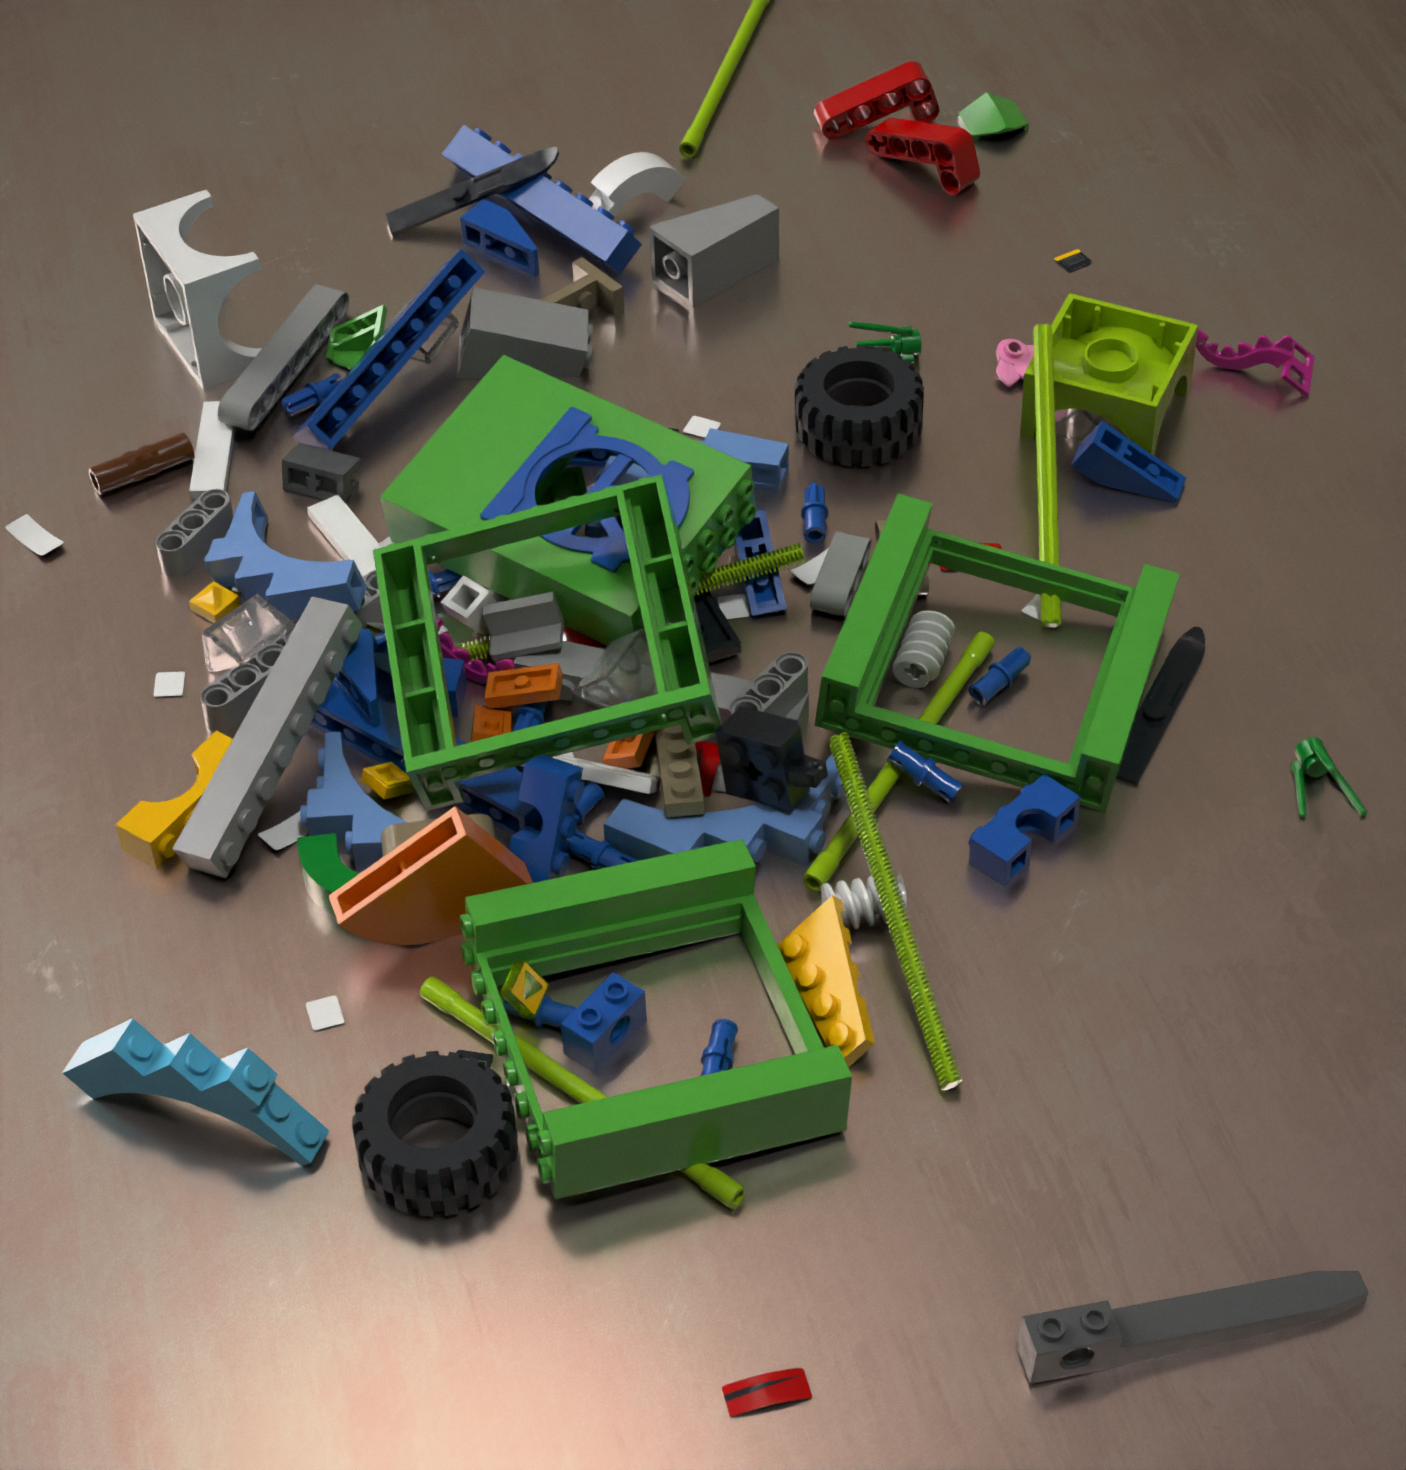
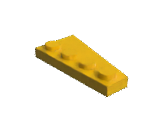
(827, 979)

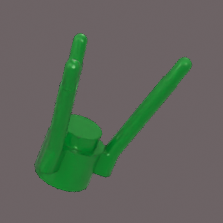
(905, 343)
(1315, 761)

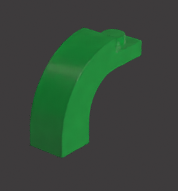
(322, 868)

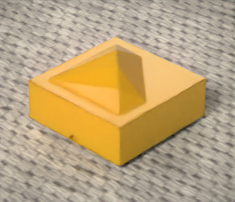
(214, 602)
(387, 780)

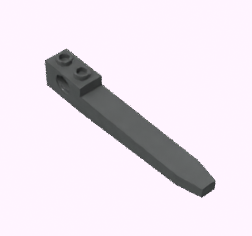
(1105, 1338)

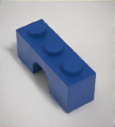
(554, 790)
(1040, 809)

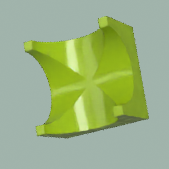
(1115, 366)

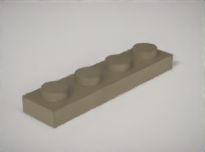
(679, 773)

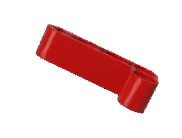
(876, 98)
(929, 143)

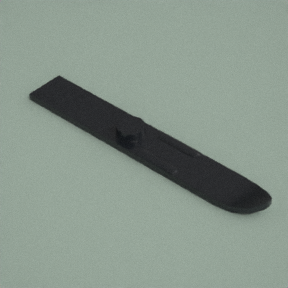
(471, 190)
(1162, 704)

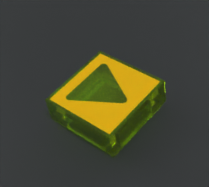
(524, 989)

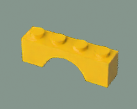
(154, 827)

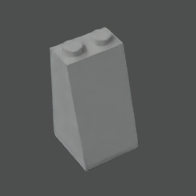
(714, 248)
(525, 329)

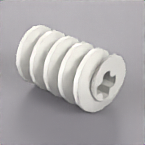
(923, 648)
(860, 900)

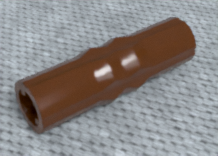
(141, 463)

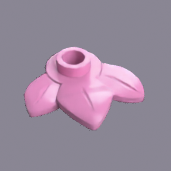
(1013, 360)

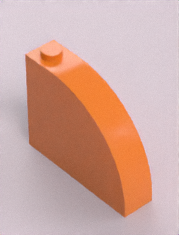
(423, 883)

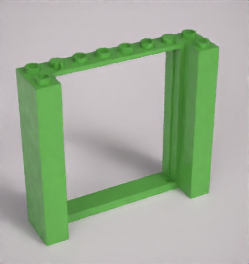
(883, 610)
(667, 612)
(632, 913)

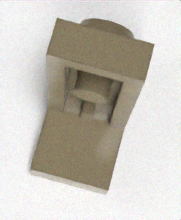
(590, 290)

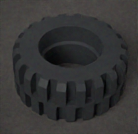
(859, 434)
(445, 1175)

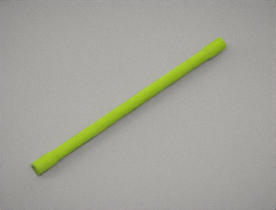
(695, 134)
(828, 860)
(452, 1003)

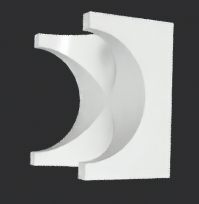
(190, 288)

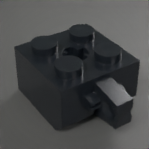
(766, 759)

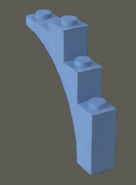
(767, 459)
(282, 581)
(344, 808)
(793, 834)

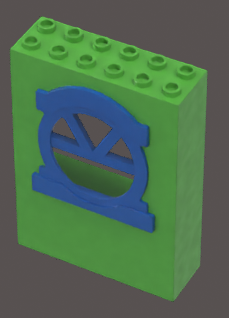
(507, 451)

